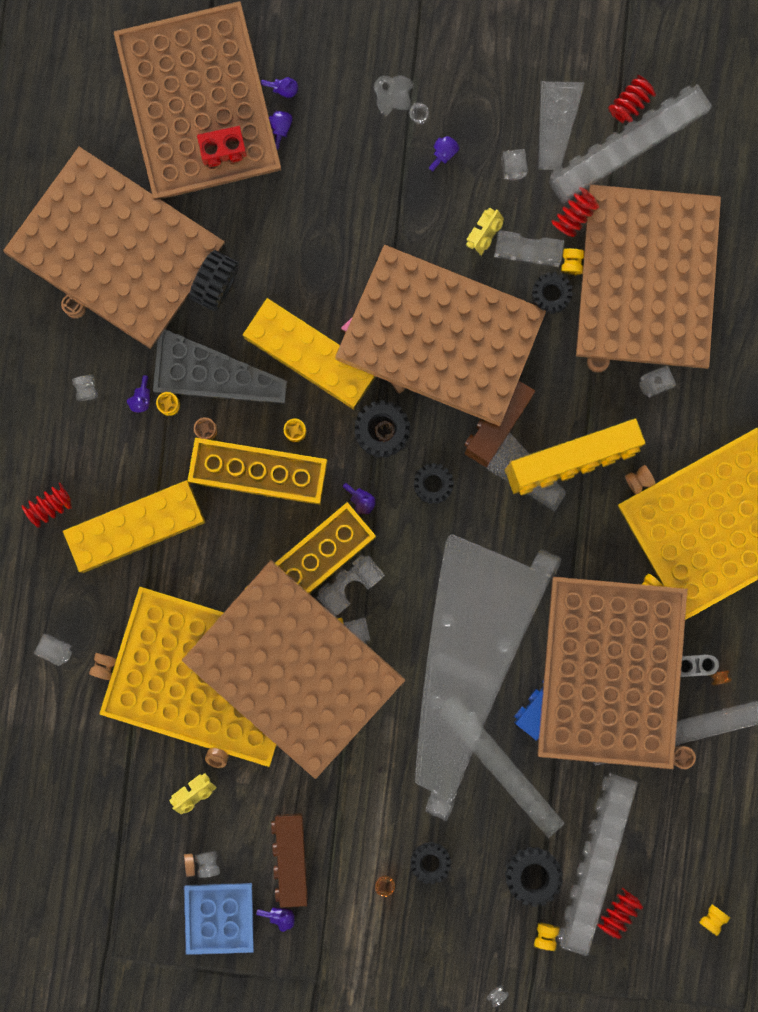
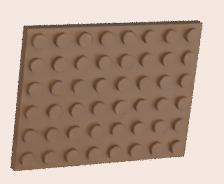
(192, 80)
(113, 247)
(649, 277)
(441, 335)
(293, 669)
(612, 672)

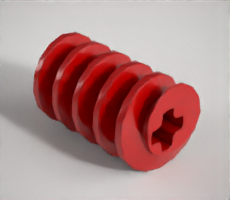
(631, 99)
(577, 213)
(48, 506)
(620, 914)

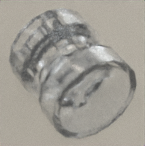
(85, 388)
(207, 864)

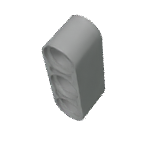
(696, 665)

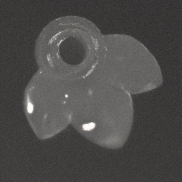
(395, 96)

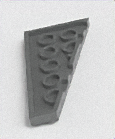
(200, 371)

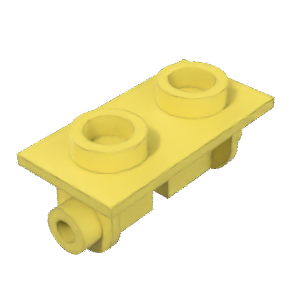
(491, 223)
(185, 801)

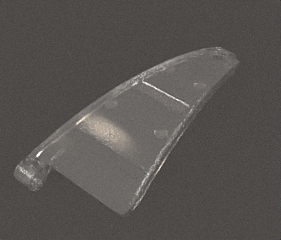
(475, 632)

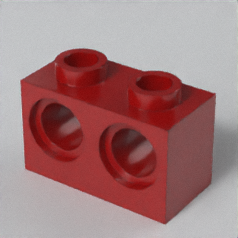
(221, 139)

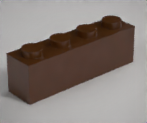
(490, 436)
(291, 860)

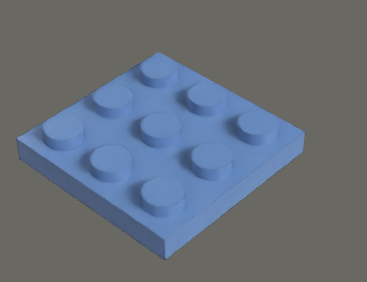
(219, 918)

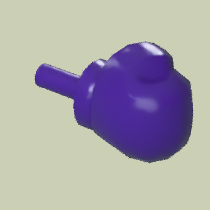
(285, 87)
(280, 124)
(445, 149)
(141, 400)
(363, 500)
(281, 917)

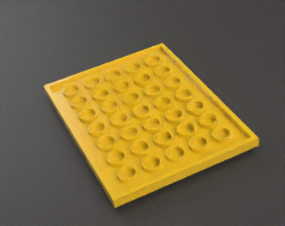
(703, 524)
(163, 694)

